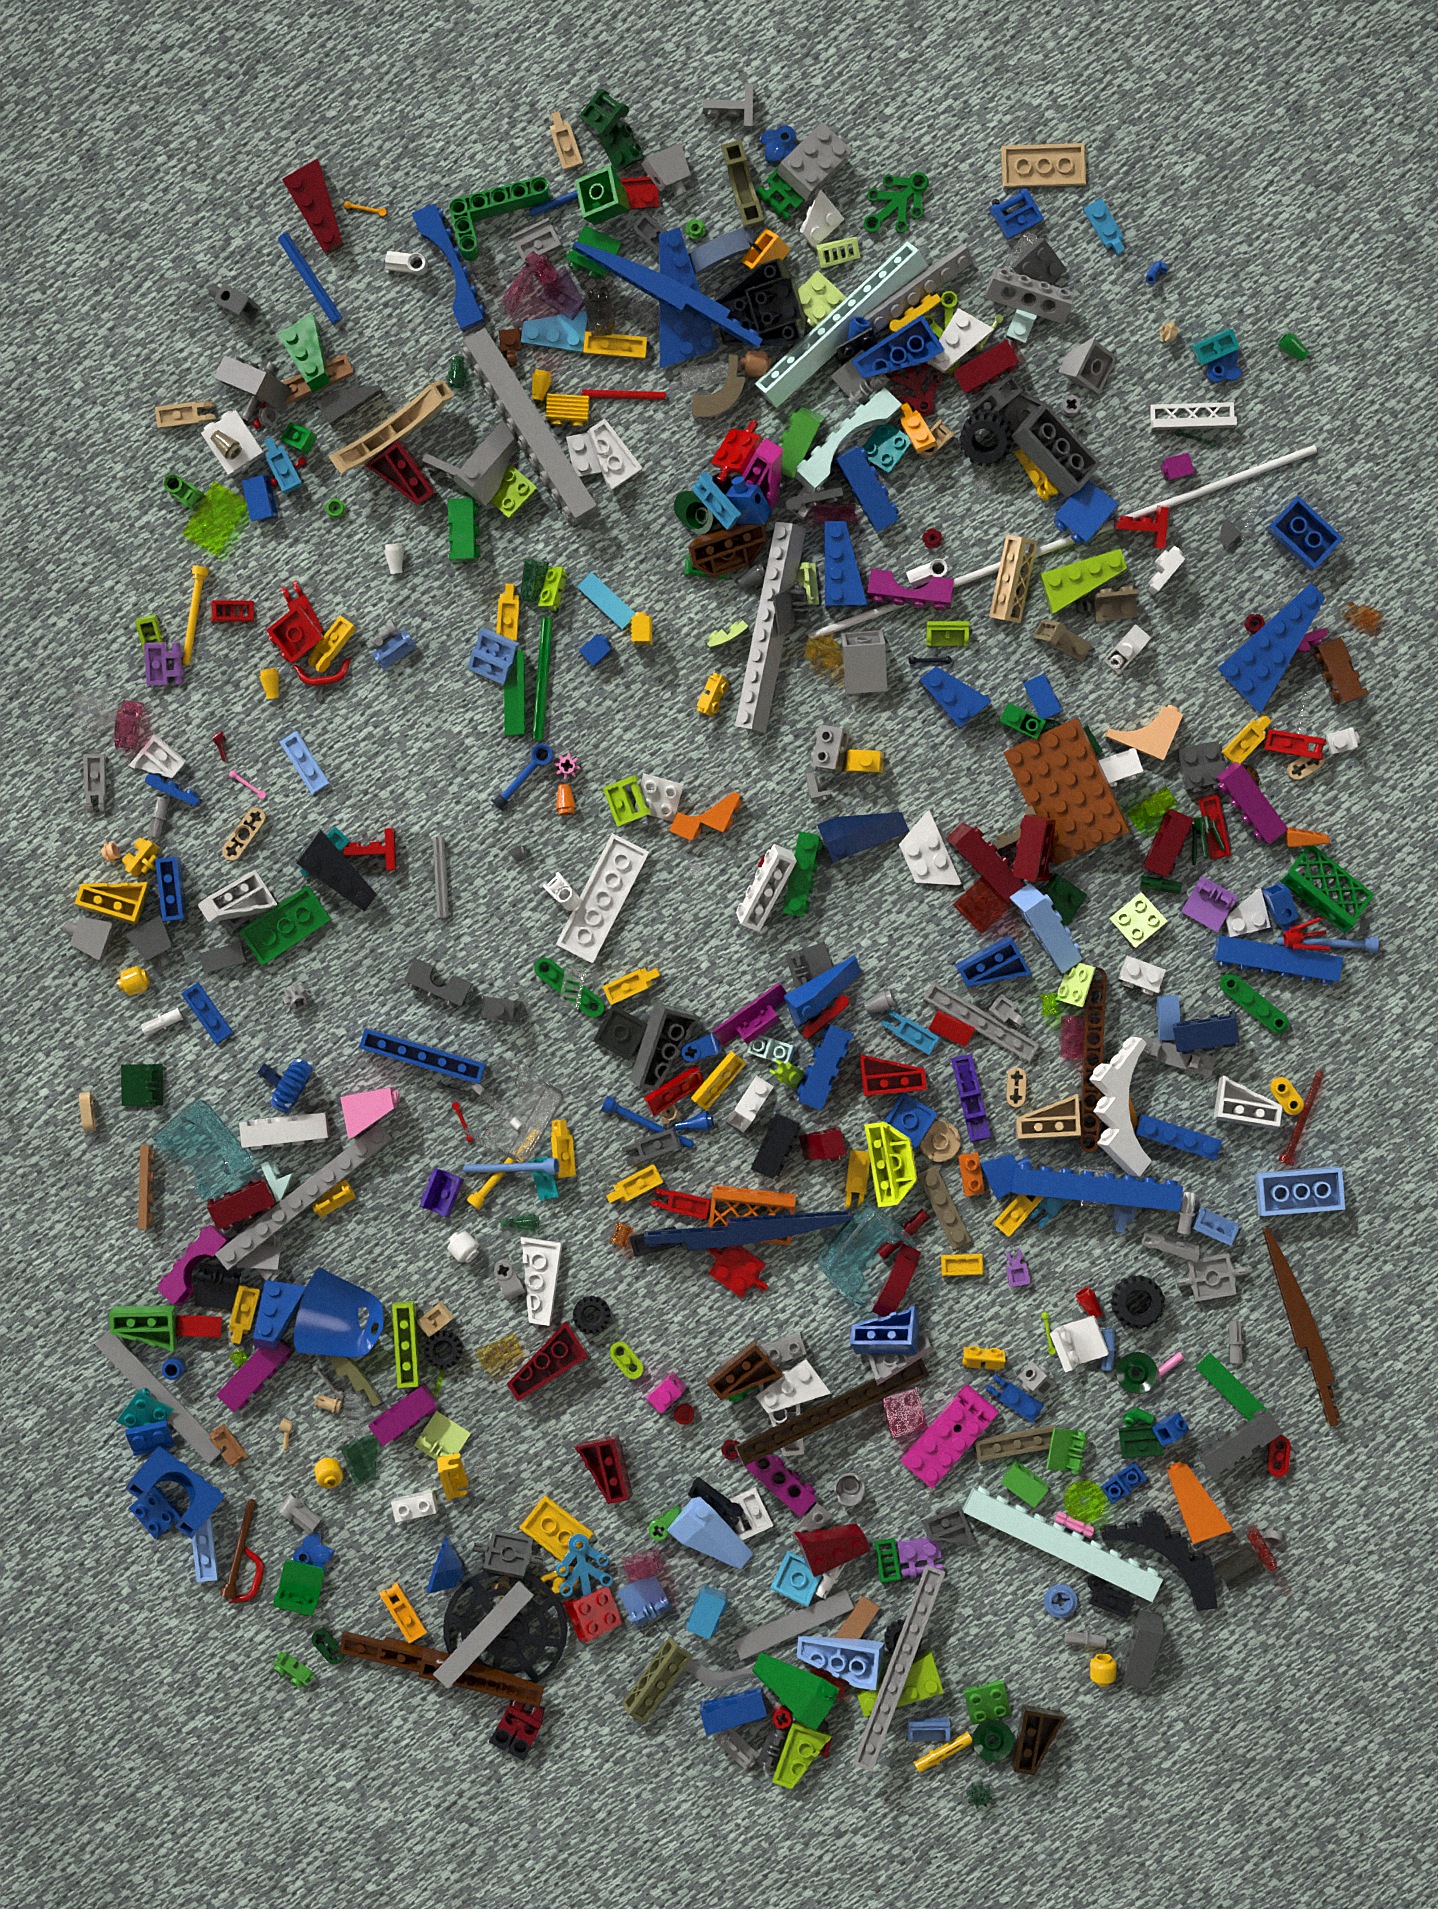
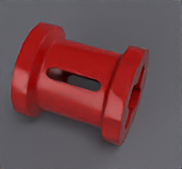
(785, 1722)

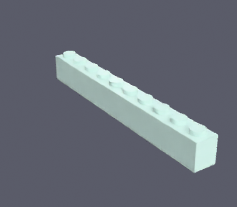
(833, 331)
(1062, 1544)

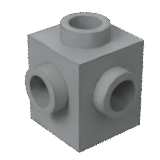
(1036, 1380)

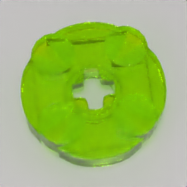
(1095, 1503)

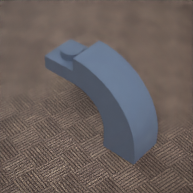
(722, 249)

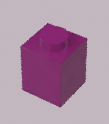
(1177, 467)

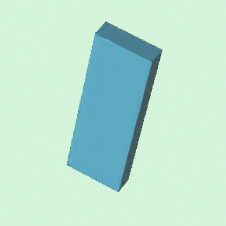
(606, 600)

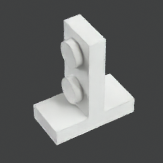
(750, 1104)

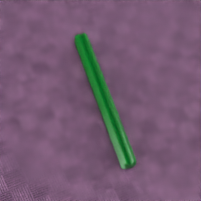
(542, 679)

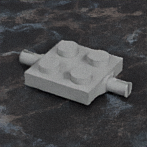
(1212, 1277)

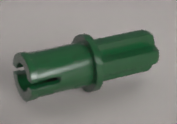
(1160, 884)

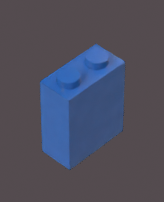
(1085, 513)

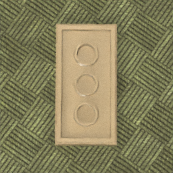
(1043, 165)

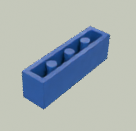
(1177, 1136)

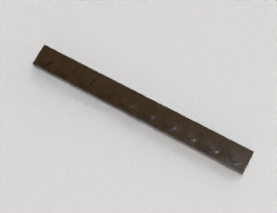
(827, 1413)

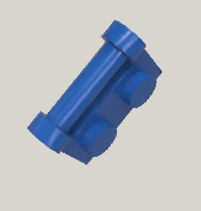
(1020, 219)

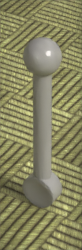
(339, 1394)

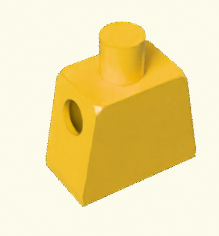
(864, 761)

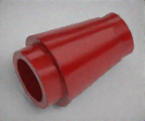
(1088, 1301)

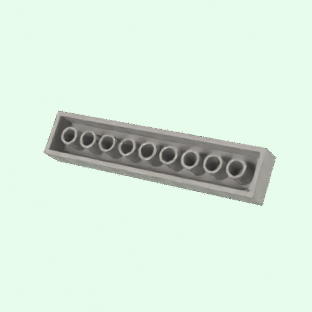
(529, 427)

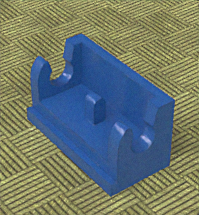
(260, 498)
(1043, 696)

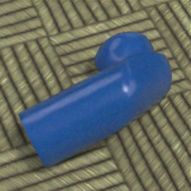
(1158, 267)

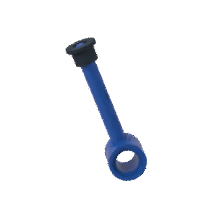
(501, 800)

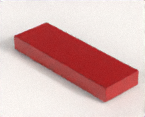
(1212, 806)
(674, 1090)

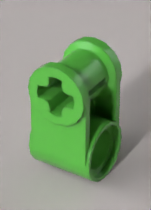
(185, 493)
(664, 1520)

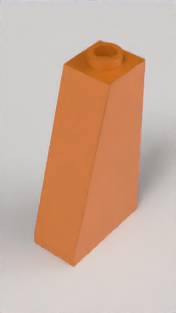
(1197, 1509)

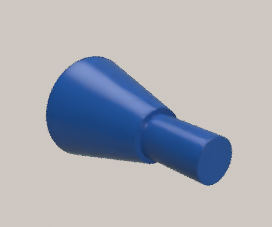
(702, 1121)

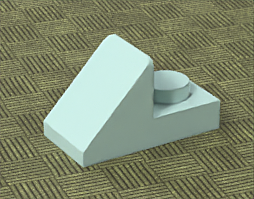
(1021, 326)
(278, 1185)

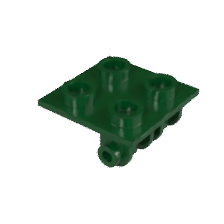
(142, 1084)

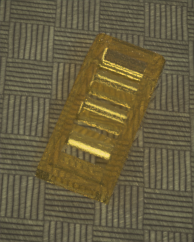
(479, 1352)

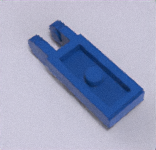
(172, 789)
(1017, 1399)

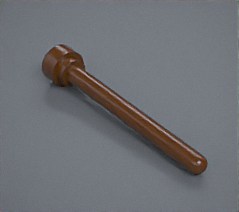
(229, 1589)

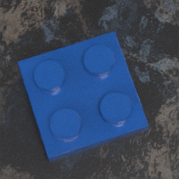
(911, 1118)

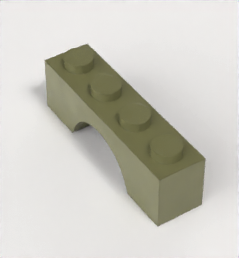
(742, 185)

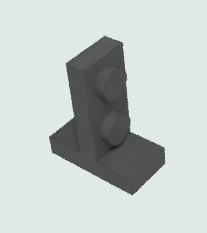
(997, 396)

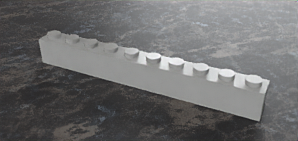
(766, 642)

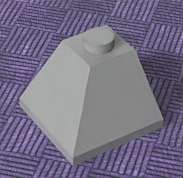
(1088, 365)

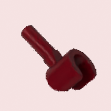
(218, 738)

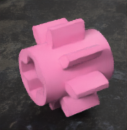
(563, 761)

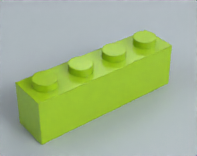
(406, 1344)

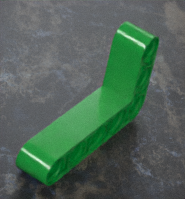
(492, 208)

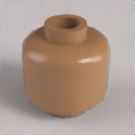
(756, 363)

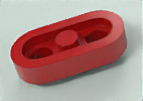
(1279, 1455)

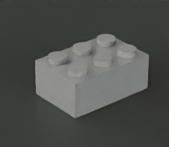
(814, 161)

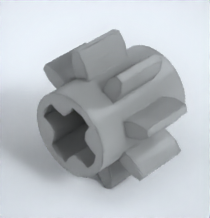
(295, 996)

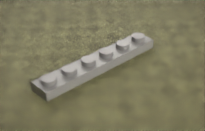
(919, 288)

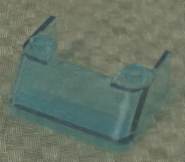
(855, 1246)

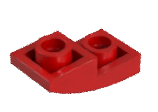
(198, 1326)

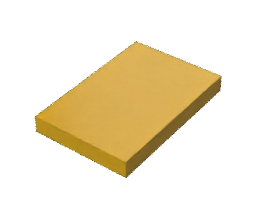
(553, 1527)

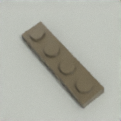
(944, 1207)
(1014, 1443)

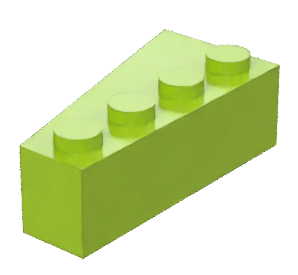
(1075, 580)
(920, 1684)

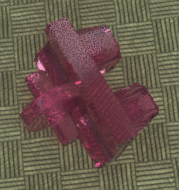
(542, 269)

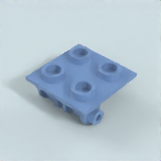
(644, 1600)

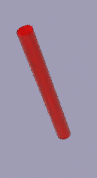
(617, 394)

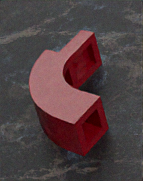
(897, 1281)

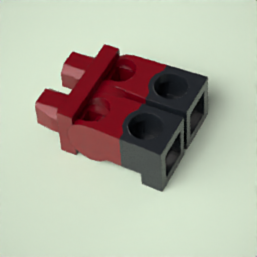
(520, 1721)

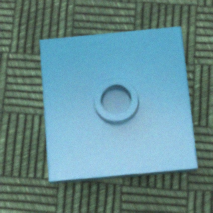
(795, 1580)

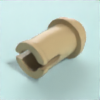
(328, 1403)

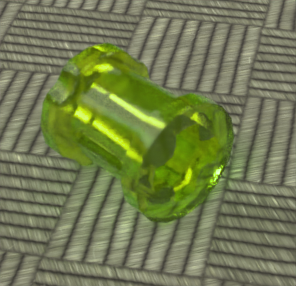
(1049, 1003)

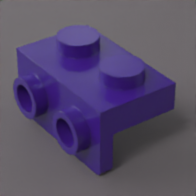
(441, 1192)

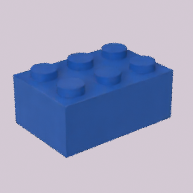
(1304, 533)

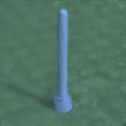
(1368, 944)
(549, 1166)

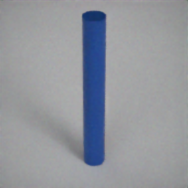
(553, 203)

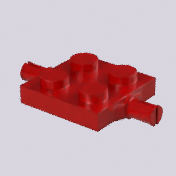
(736, 451)
(737, 1269)

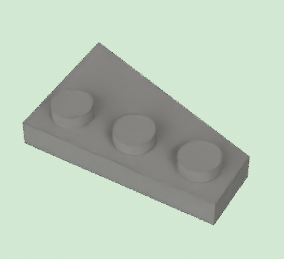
(887, 1365)

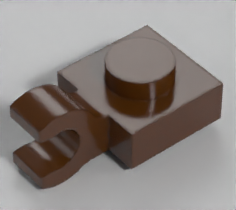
(510, 343)

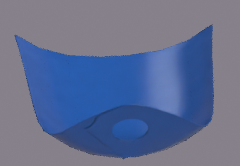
(330, 1318)

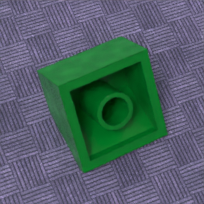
(601, 195)

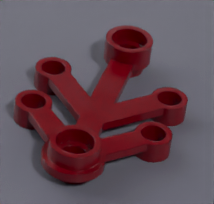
(915, 383)

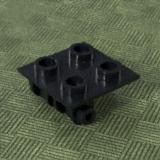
(851, 347)
(217, 1286)

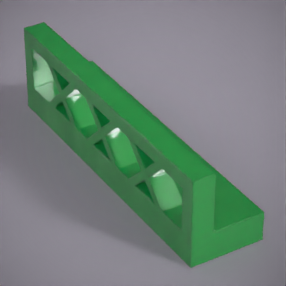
(515, 698)

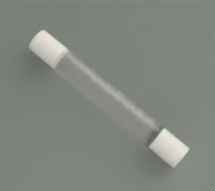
(497, 1106)

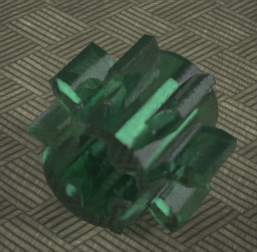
(979, 1788)

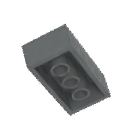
(1056, 450)

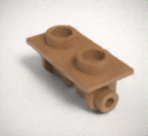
(233, 1452)

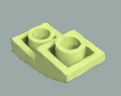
(720, 638)

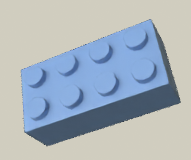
(1299, 1191)

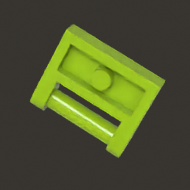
(620, 801)

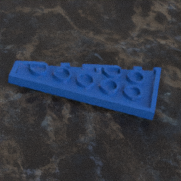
(684, 333)

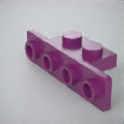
(753, 1018)

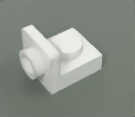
(1342, 741)

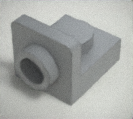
(813, 785)

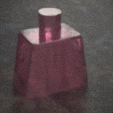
(642, 1565)

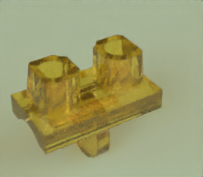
(831, 655)

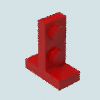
(1147, 524)
(377, 848)

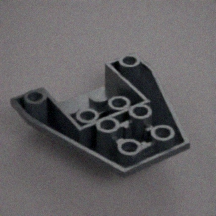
(767, 304)

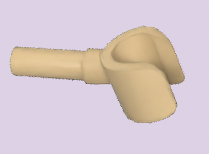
(286, 1426)

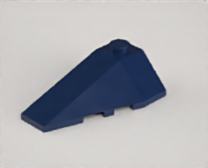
(855, 833)

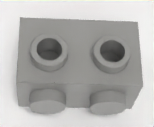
(830, 748)

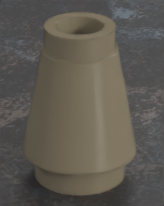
(228, 446)

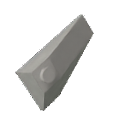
(487, 465)

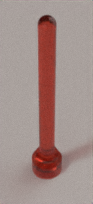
(1288, 1155)

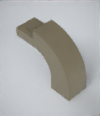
(715, 403)

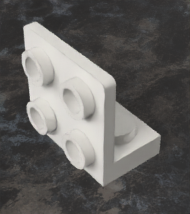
(1079, 1342)

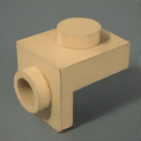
(435, 1319)

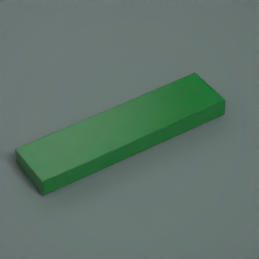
(1229, 1386)

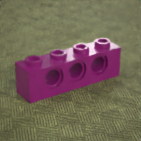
(797, 1503)

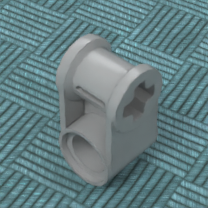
(510, 1282)

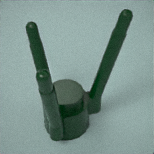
(1203, 826)

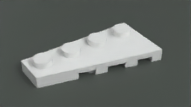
(541, 1277)

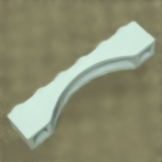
(876, 412)

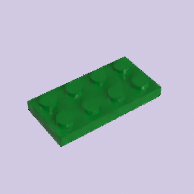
(285, 925)

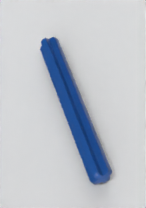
(310, 278)

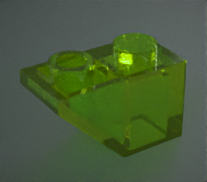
(1152, 807)

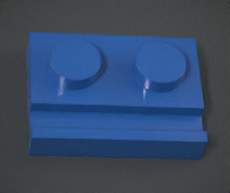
(150, 1436)

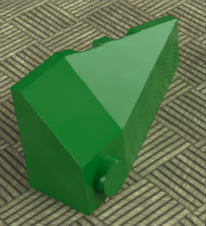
(799, 1690)

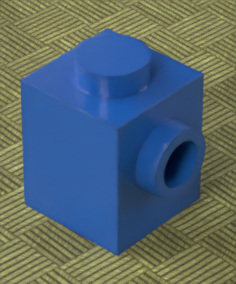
(1170, 1428)

